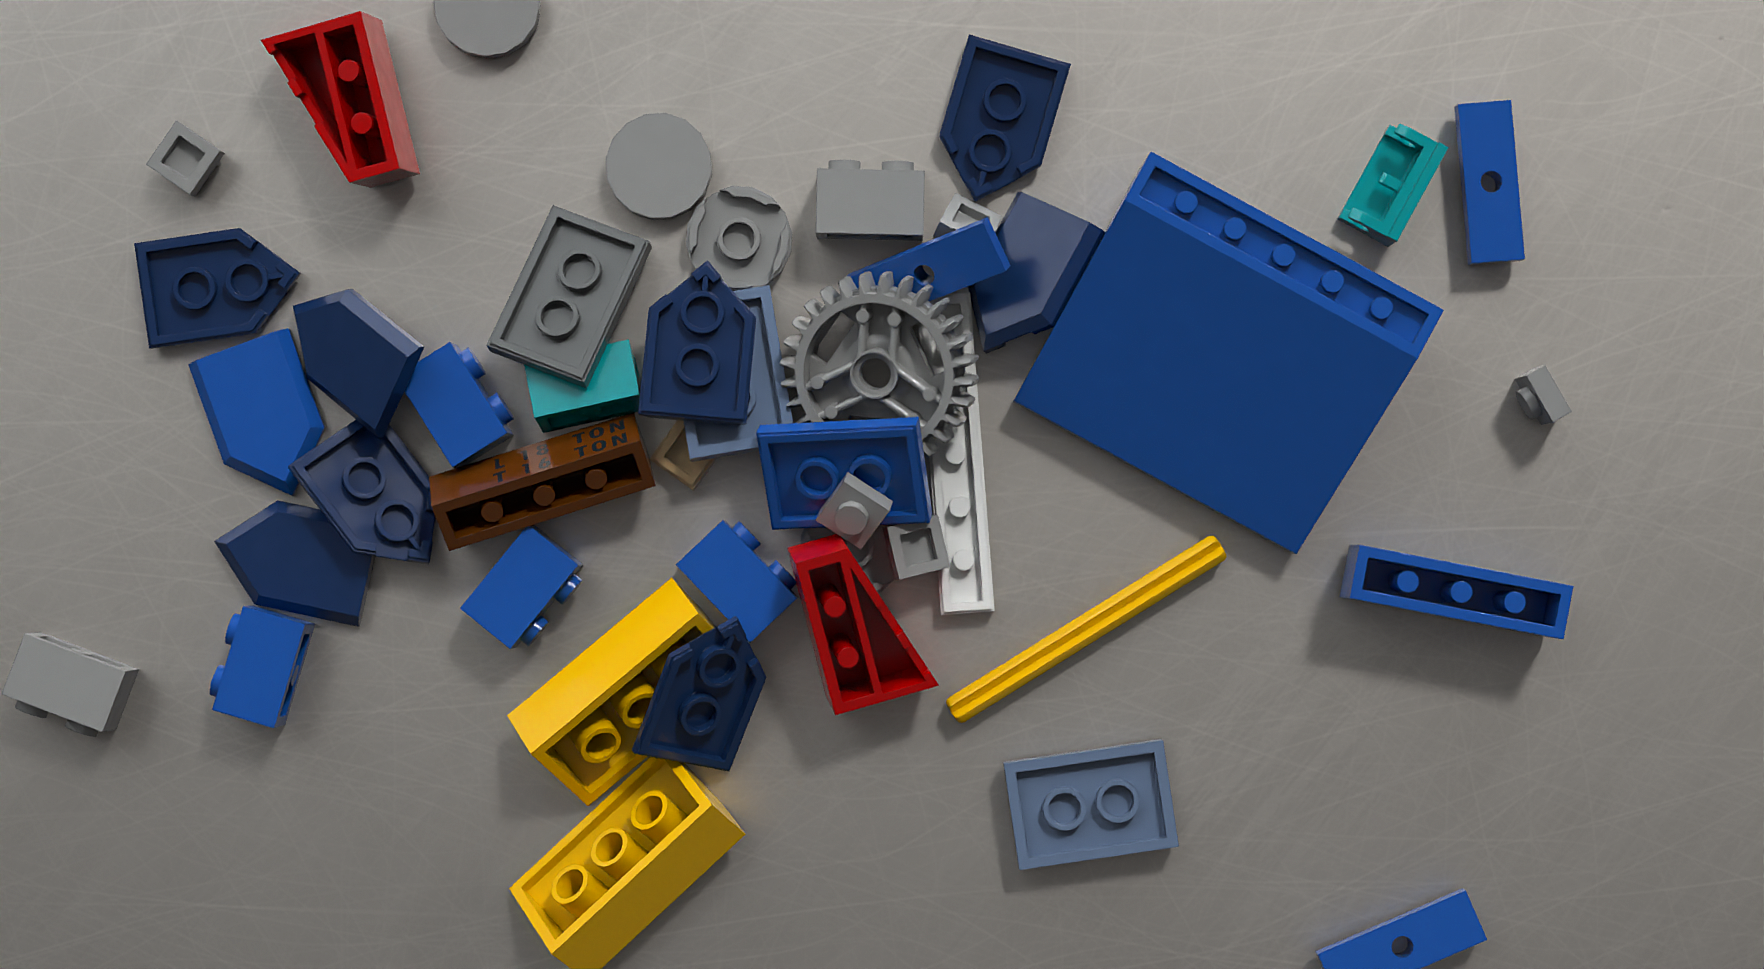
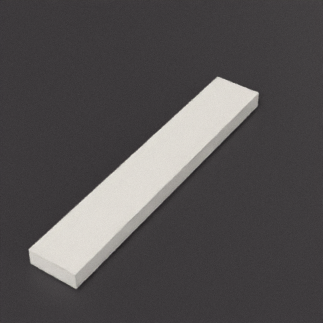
(960, 488)

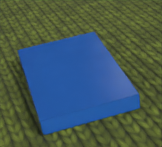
(810, 459)

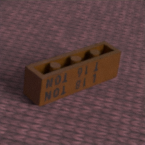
(541, 481)

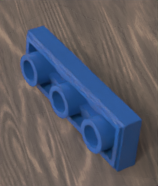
(1488, 149)
(955, 258)
(1431, 933)

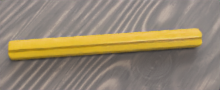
(1086, 629)

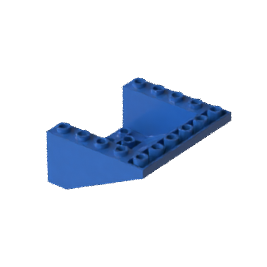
(1226, 353)

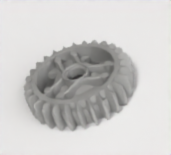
(884, 332)

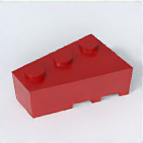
(352, 95)
(852, 631)

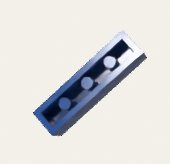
(1456, 591)

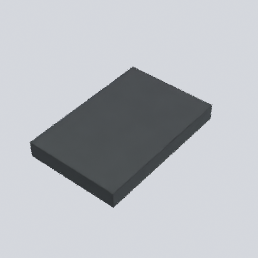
(569, 296)

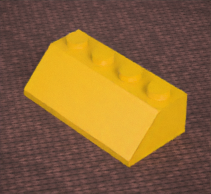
(593, 708)
(625, 863)

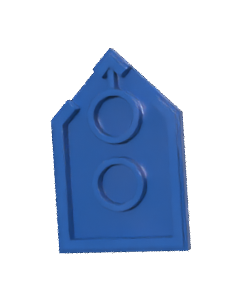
(260, 407)

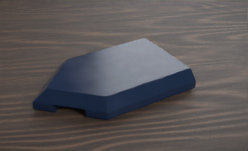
(1000, 113)
(1046, 259)
(209, 286)
(698, 353)
(356, 356)
(371, 493)
(298, 564)
(703, 700)

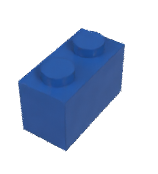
(457, 406)
(738, 578)
(523, 587)
(261, 665)

